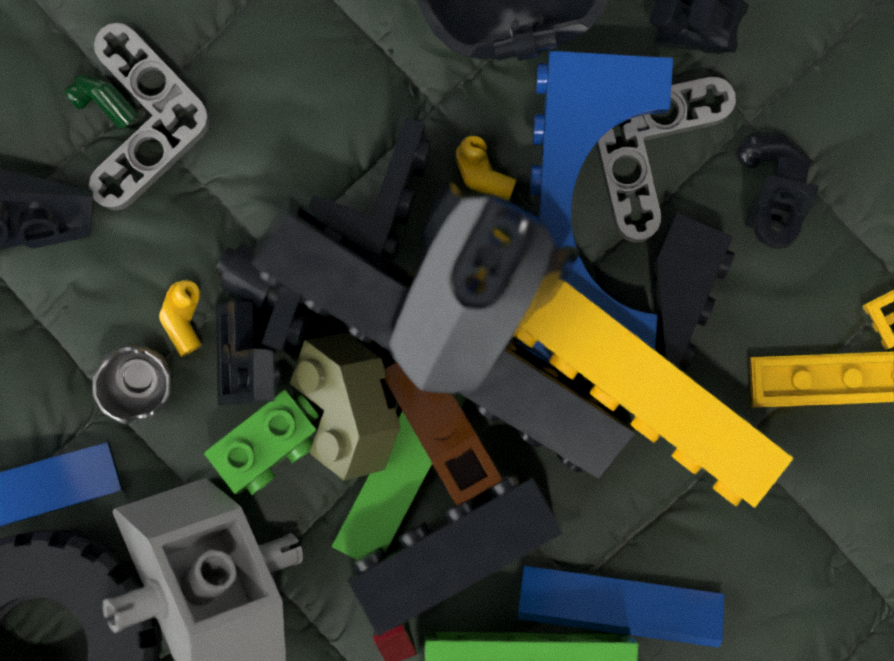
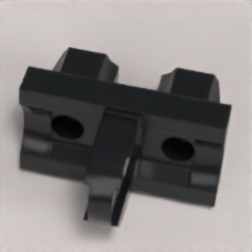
(713, 19)
(782, 203)

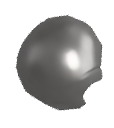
(132, 383)

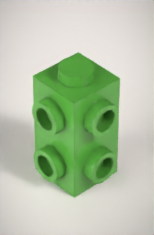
(263, 441)

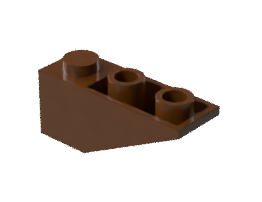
(444, 436)

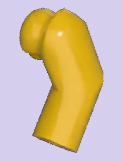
(477, 170)
(177, 314)

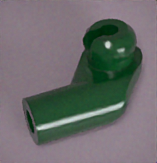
(104, 95)

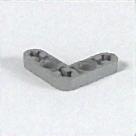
(163, 111)
(645, 128)

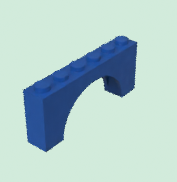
(583, 102)

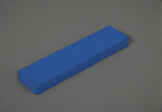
(621, 606)

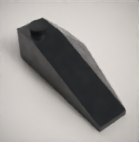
(41, 211)

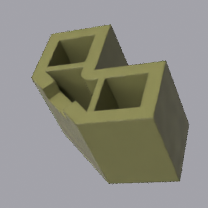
(356, 423)

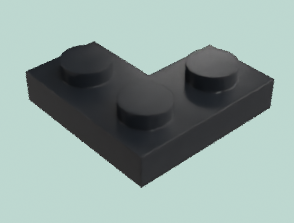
(242, 372)

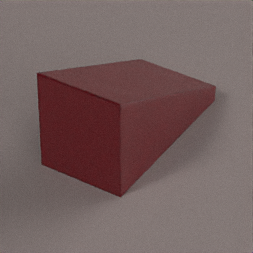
(395, 644)

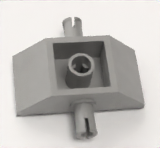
(193, 538)

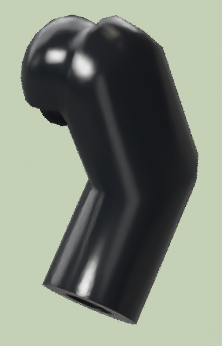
(768, 147)

